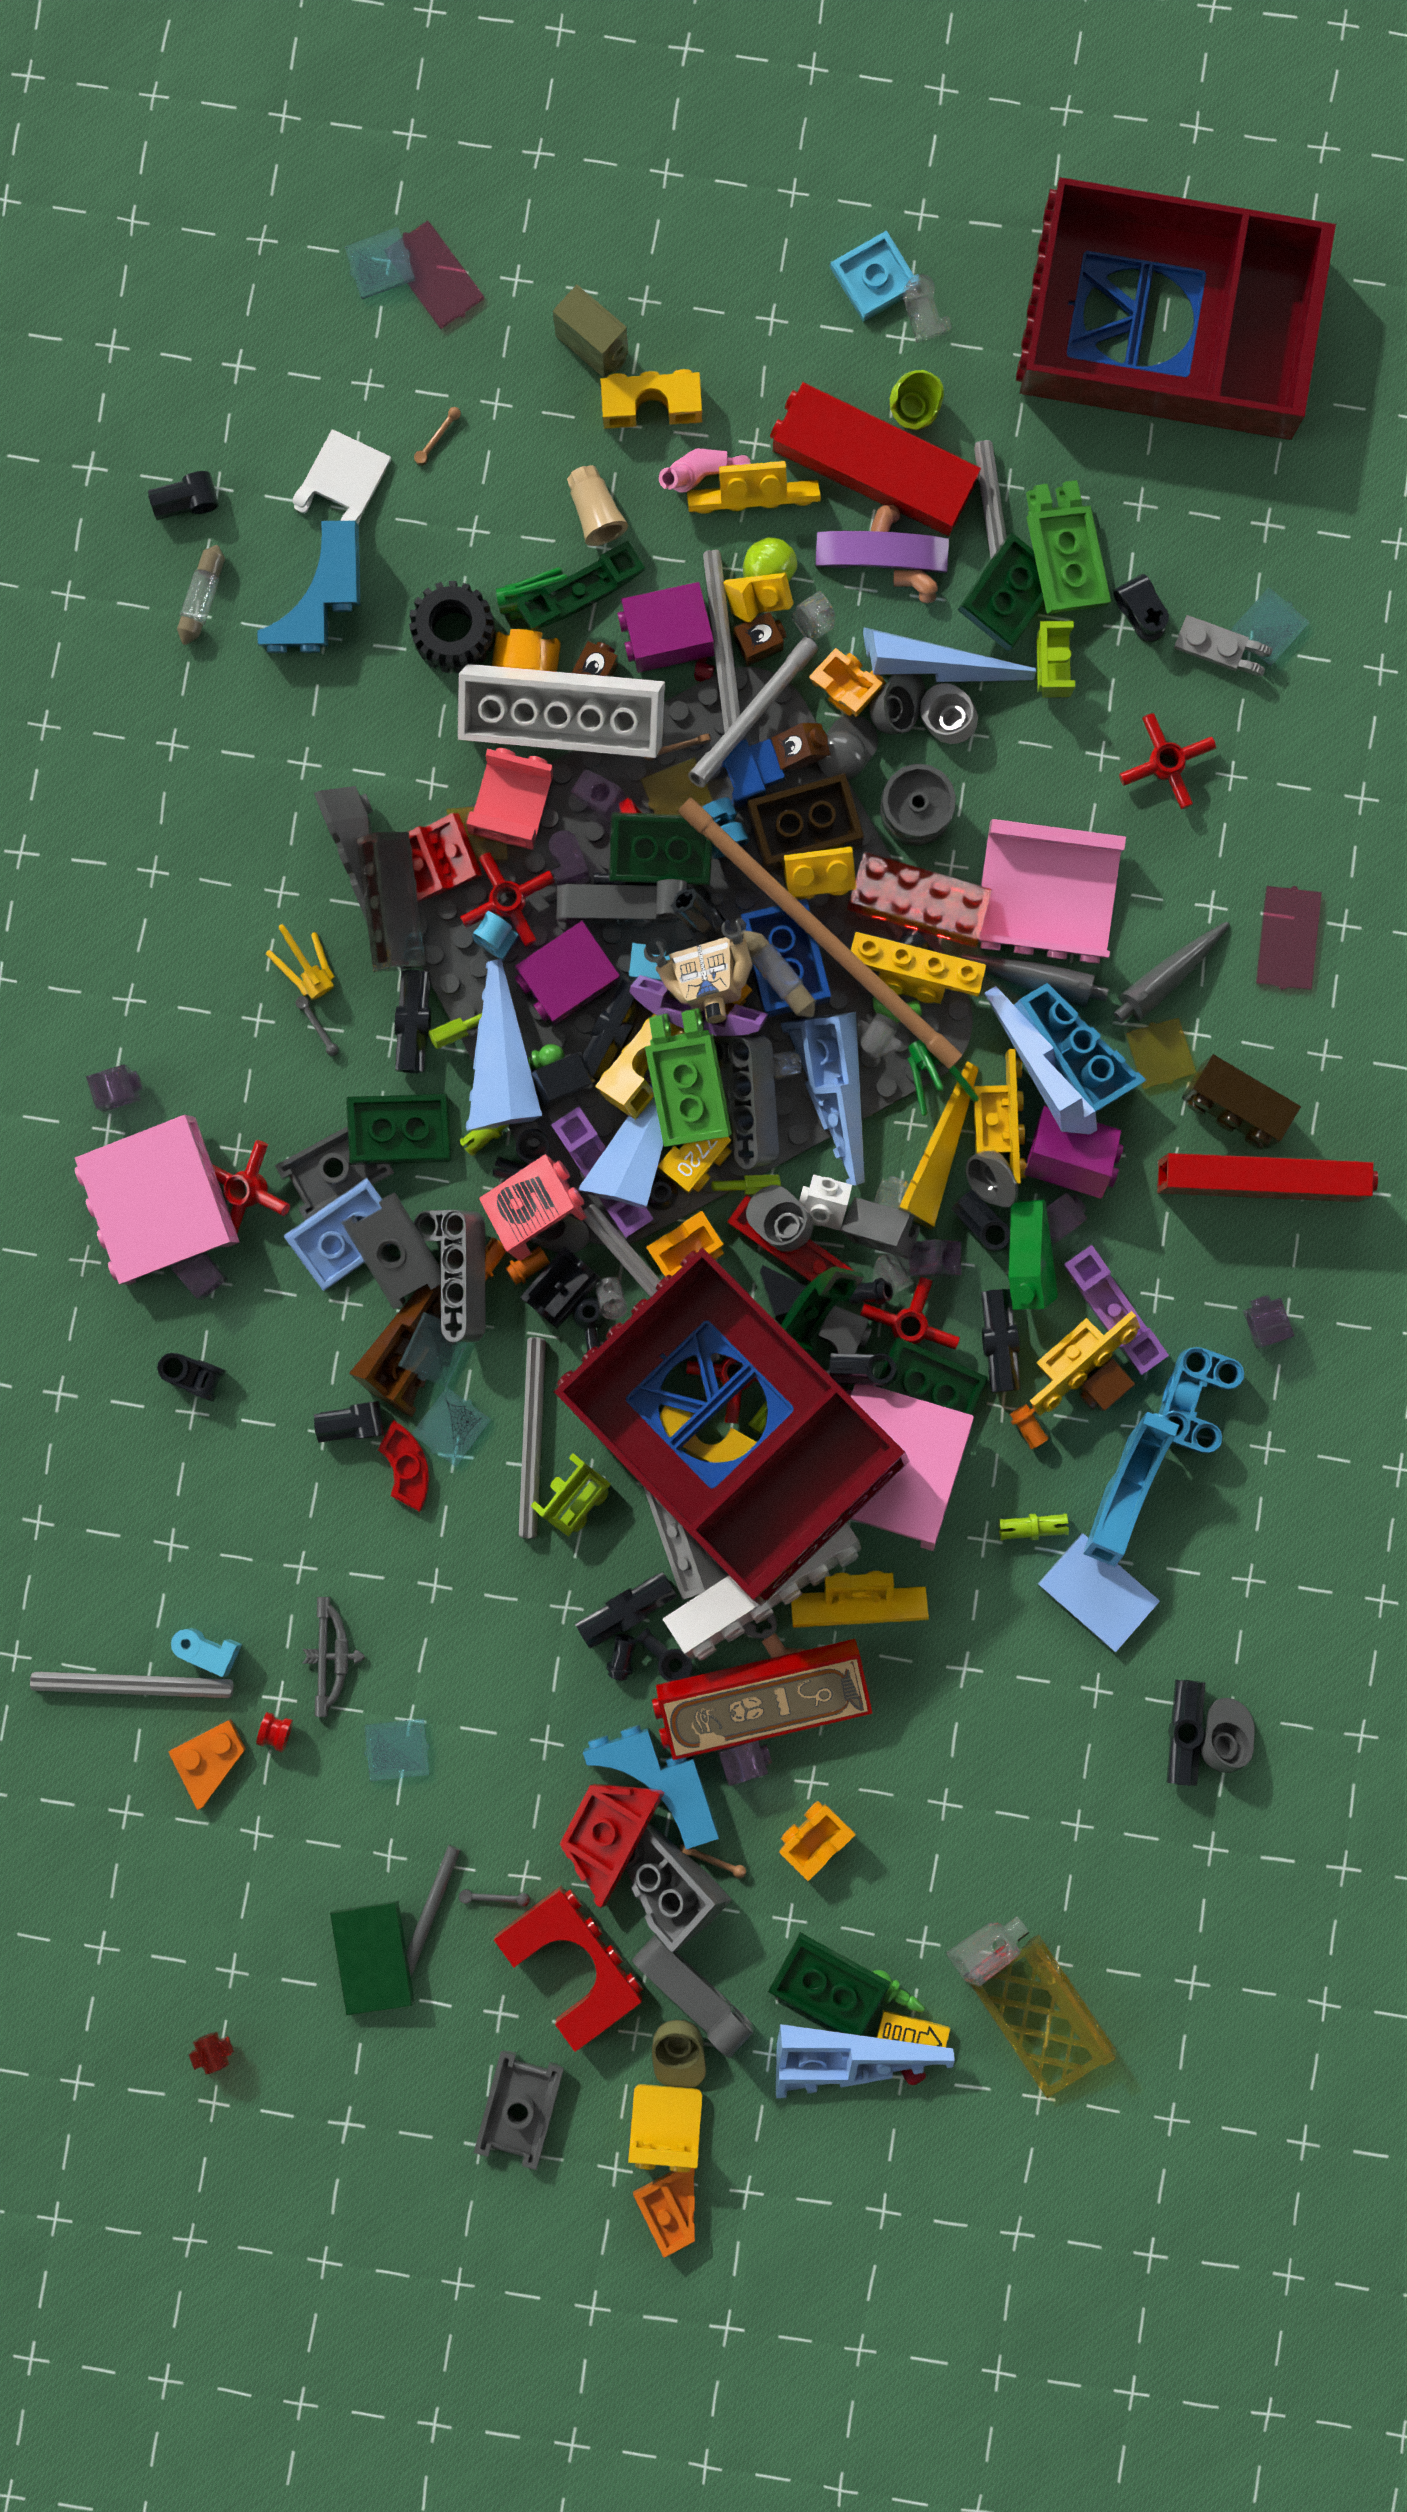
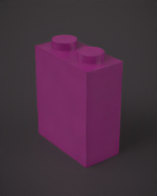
(666, 627)
(566, 974)
(1074, 1159)

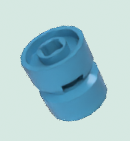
(725, 815)

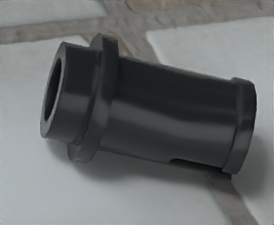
(511, 1166)
(877, 1291)
(622, 1655)

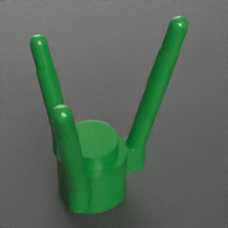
(507, 595)
(924, 1059)

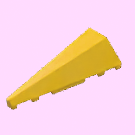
(930, 1178)

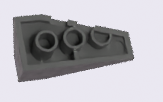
(347, 820)
(673, 1890)

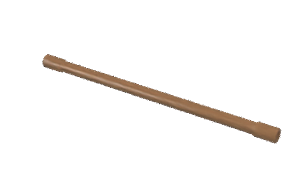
(934, 1041)

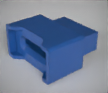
(752, 770)

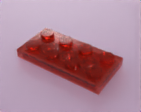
(920, 899)

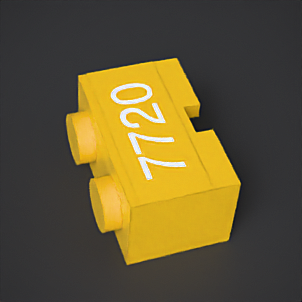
(692, 1162)

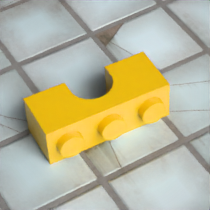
(677, 391)
(624, 1081)
(730, 1448)

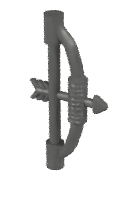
(320, 1656)

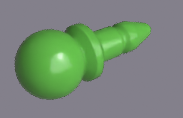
(547, 1055)
(899, 1995)

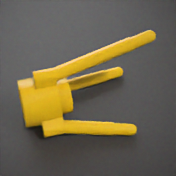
(315, 981)

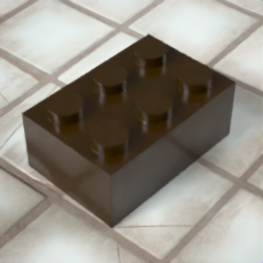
(805, 820)
(1240, 1102)

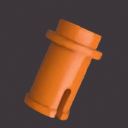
(493, 1254)
(523, 1269)
(1028, 1426)

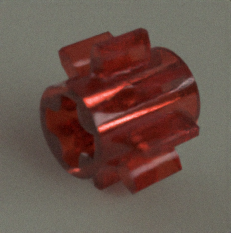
(211, 2053)

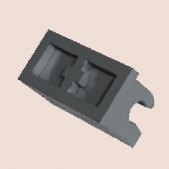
(880, 1227)

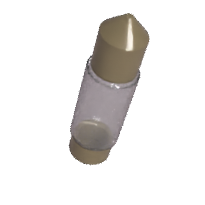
(200, 594)
(779, 974)

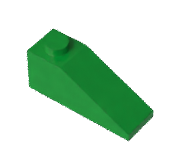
(1031, 1257)

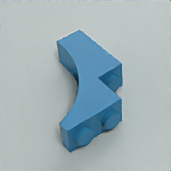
(333, 585)
(1129, 1487)
(679, 1780)

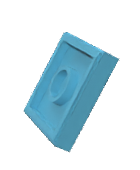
(872, 275)

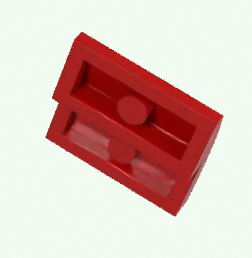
(442, 857)

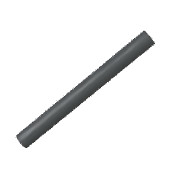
(431, 1906)

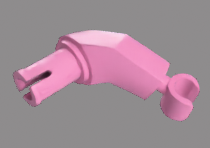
(694, 466)

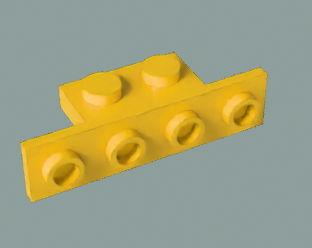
(752, 487)
(918, 970)
(998, 1117)
(1077, 1356)
(860, 1601)

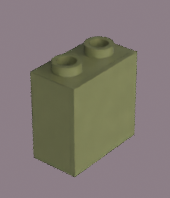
(591, 332)

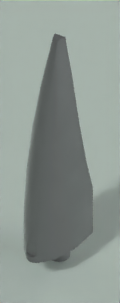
(1166, 976)
(1071, 985)

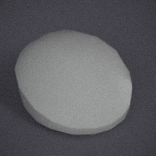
(948, 713)

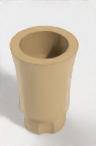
(595, 507)

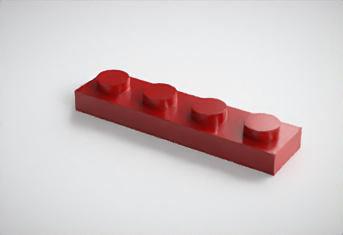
(807, 1261)

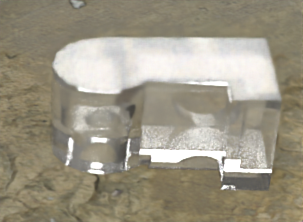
(922, 309)
(814, 616)

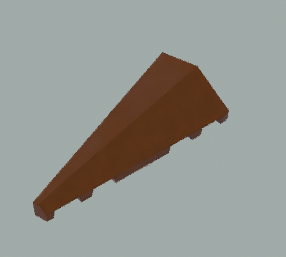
(379, 1366)

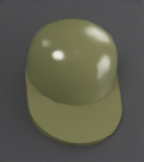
(678, 2054)

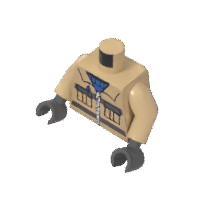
(707, 973)

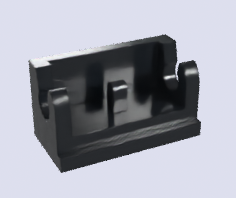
(560, 1287)

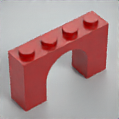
(560, 1919)

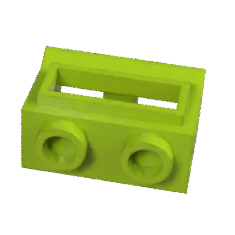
(1054, 659)
(575, 1516)

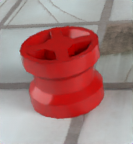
(274, 1732)

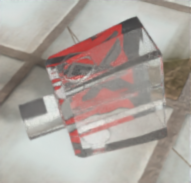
(975, 1956)

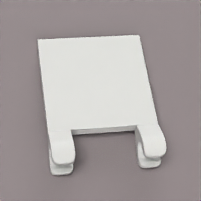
(344, 474)

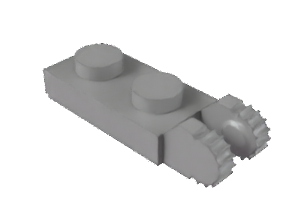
(1220, 646)

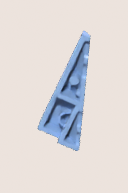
(910, 656)
(1038, 1056)
(832, 1067)
(502, 1078)
(629, 1161)
(826, 2057)

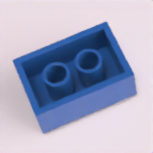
(796, 948)

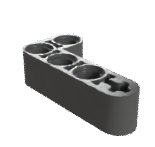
(619, 903)
(751, 1097)
(461, 1315)
(698, 1998)

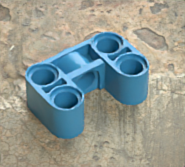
(1184, 1391)

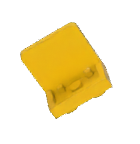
(820, 873)
(665, 2127)

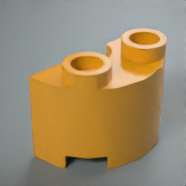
(526, 651)
(845, 683)
(688, 1237)
(815, 1840)

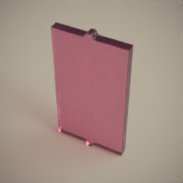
(440, 279)
(1288, 937)

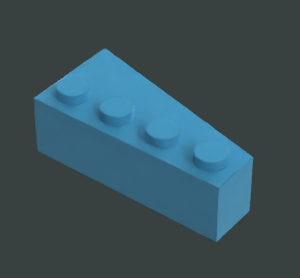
(1079, 1051)

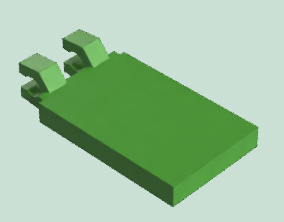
(1066, 549)
(686, 1081)

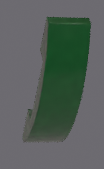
(582, 588)
(817, 1302)

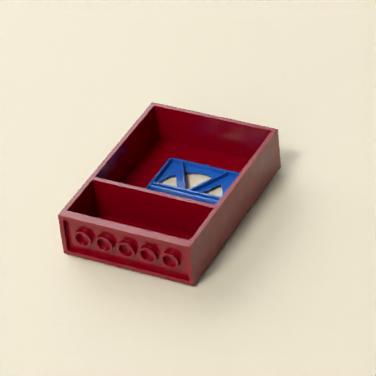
(1251, 290)
(792, 1487)

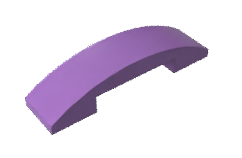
(882, 550)
(656, 998)
(585, 1149)
(1111, 1306)

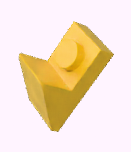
(757, 595)

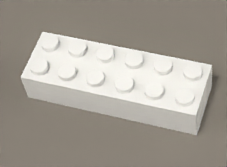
(560, 710)
(727, 1607)

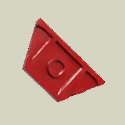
(607, 1834)

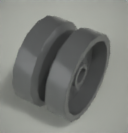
(923, 786)

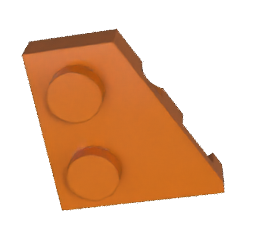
(207, 1760)
(669, 2210)

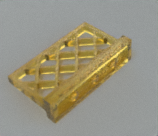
(1071, 2007)

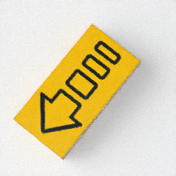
(912, 2030)

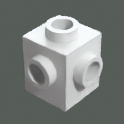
(826, 1201)

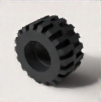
(446, 601)

